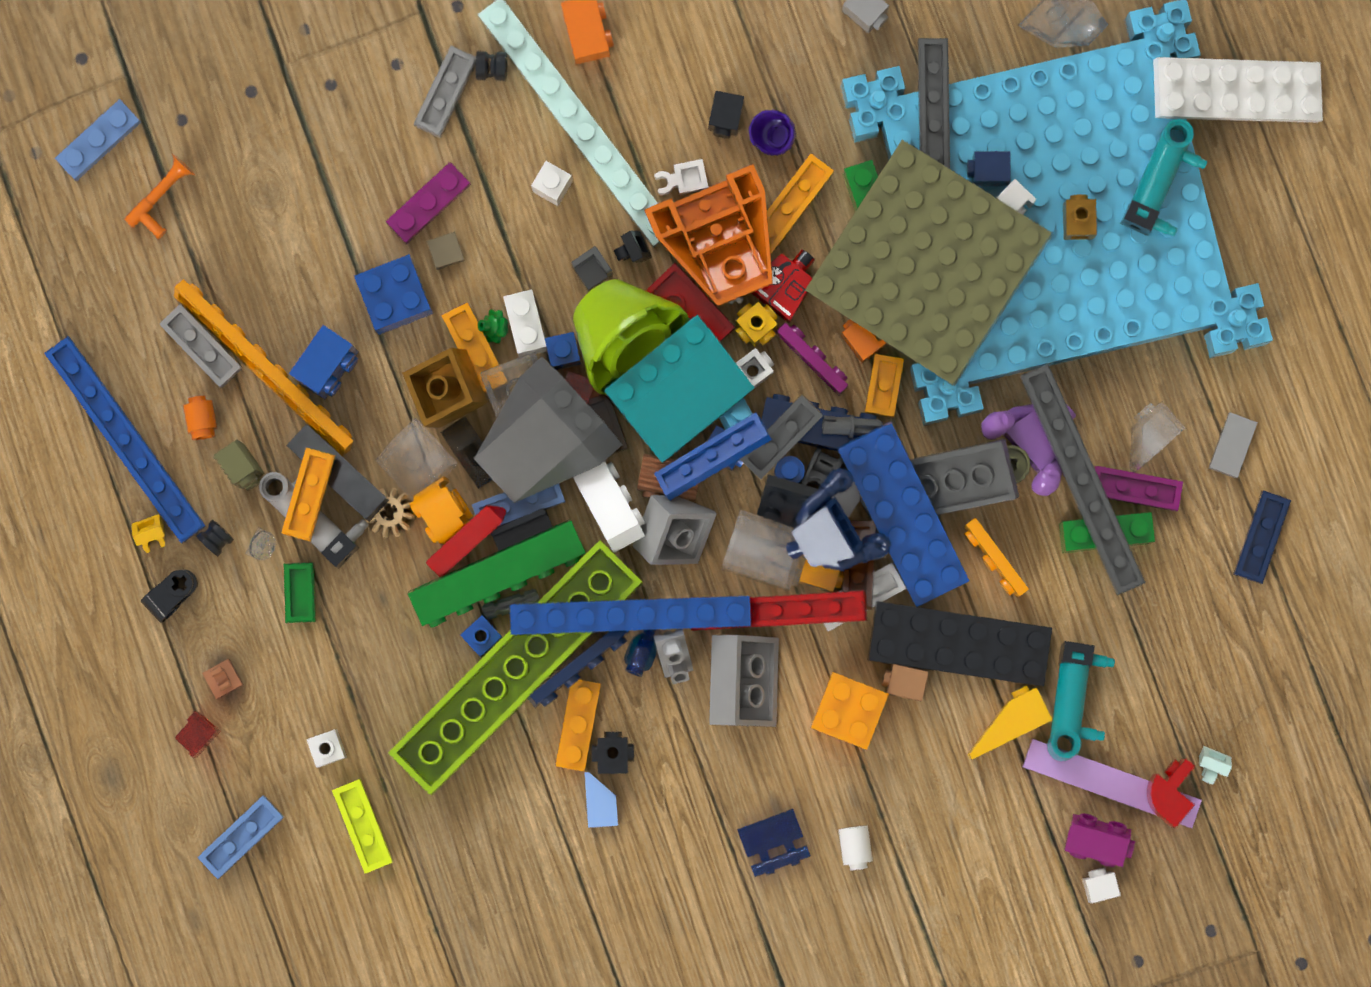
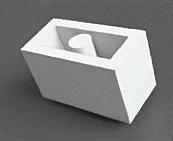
(525, 323)

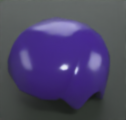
(772, 132)

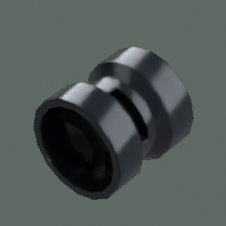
(498, 65)

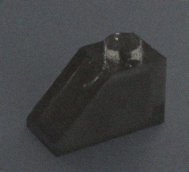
(465, 445)

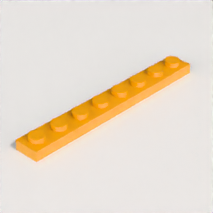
(255, 359)

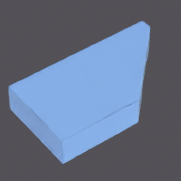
(600, 803)

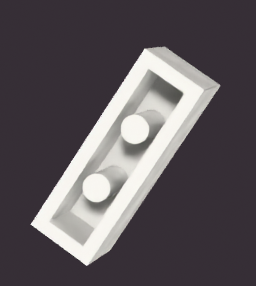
(610, 505)

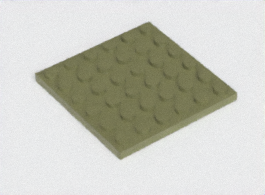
(929, 262)

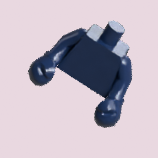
(827, 534)

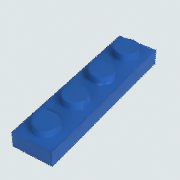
(712, 456)

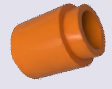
(200, 418)

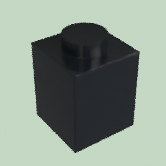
(725, 114)

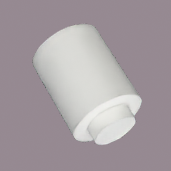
(855, 847)

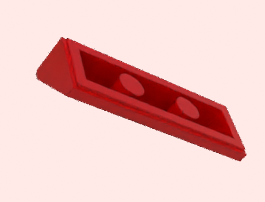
(466, 539)

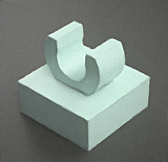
(1214, 764)

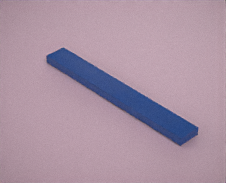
(125, 439)

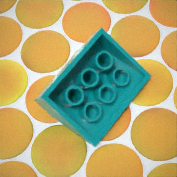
(679, 389)

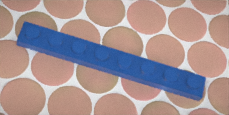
(630, 615)

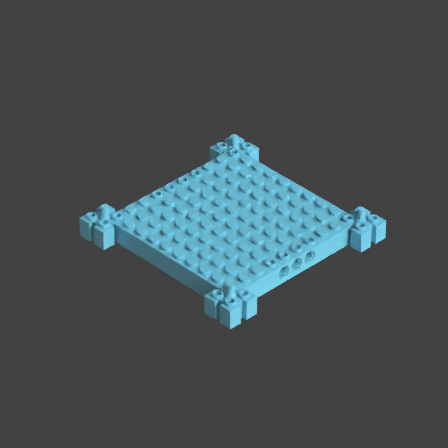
(1090, 132)

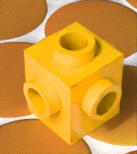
(752, 334)

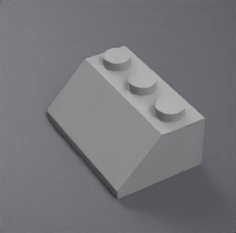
(744, 680)

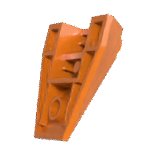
(719, 235)

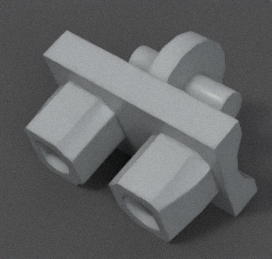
(674, 655)

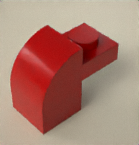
(1164, 796)

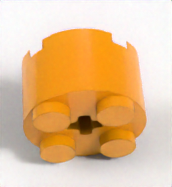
(441, 510)

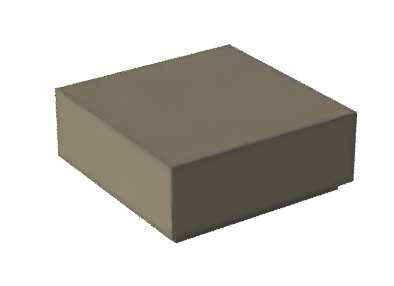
(445, 250)

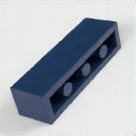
(778, 404)

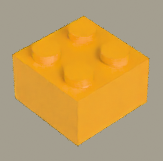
(849, 710)

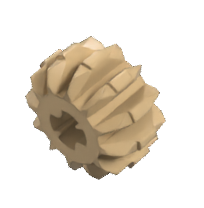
(399, 516)

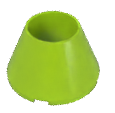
(621, 327)

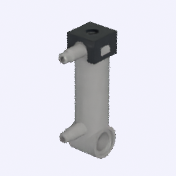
(327, 536)

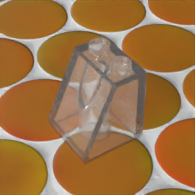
(760, 552)

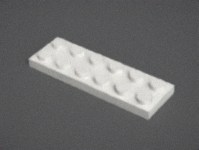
(1237, 90)

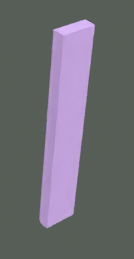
(1098, 779)

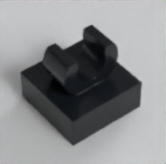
(633, 248)

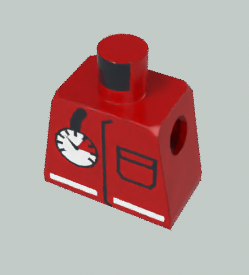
(788, 285)

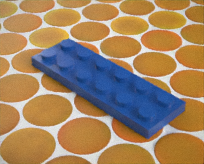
(903, 514)

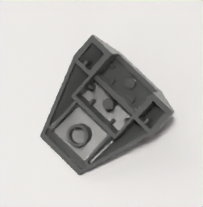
(543, 435)

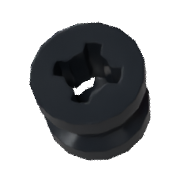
(215, 538)

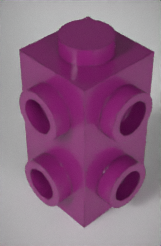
(1099, 840)

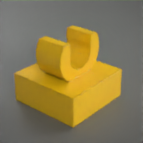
(148, 530)

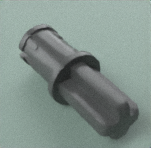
(848, 425)

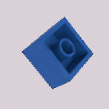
(393, 294)
(325, 363)

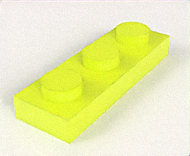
(362, 826)

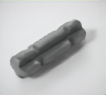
(492, 610)

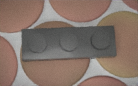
(785, 434)

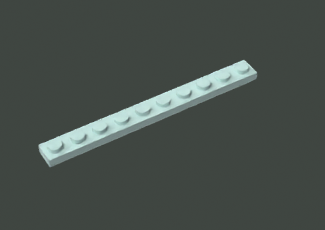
(570, 114)

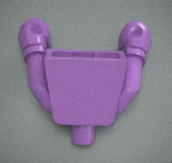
(1024, 430)

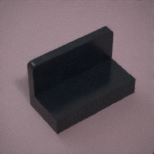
(521, 529)

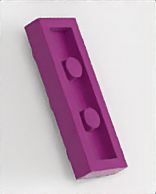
(428, 202)
(813, 357)
(1140, 488)

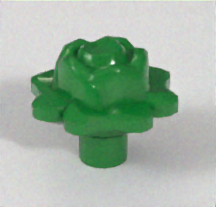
(494, 326)

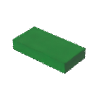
(299, 592)

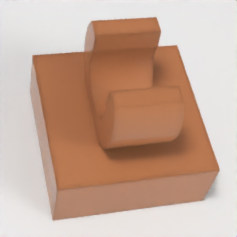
(222, 679)

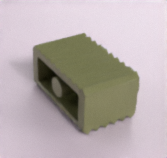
(239, 465)

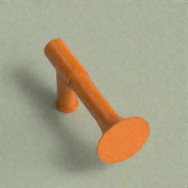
(140, 212)

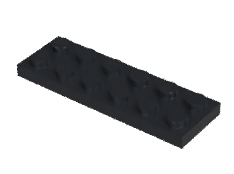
(959, 643)

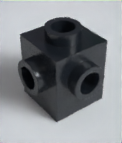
(606, 764)

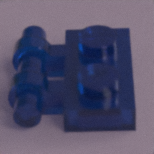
(769, 834)

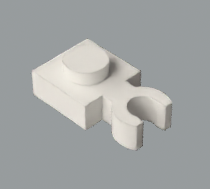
(688, 177)

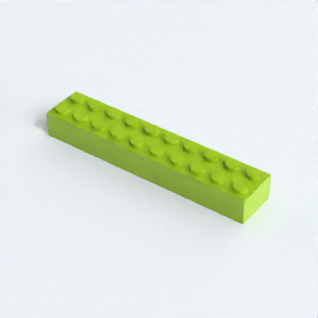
(507, 676)

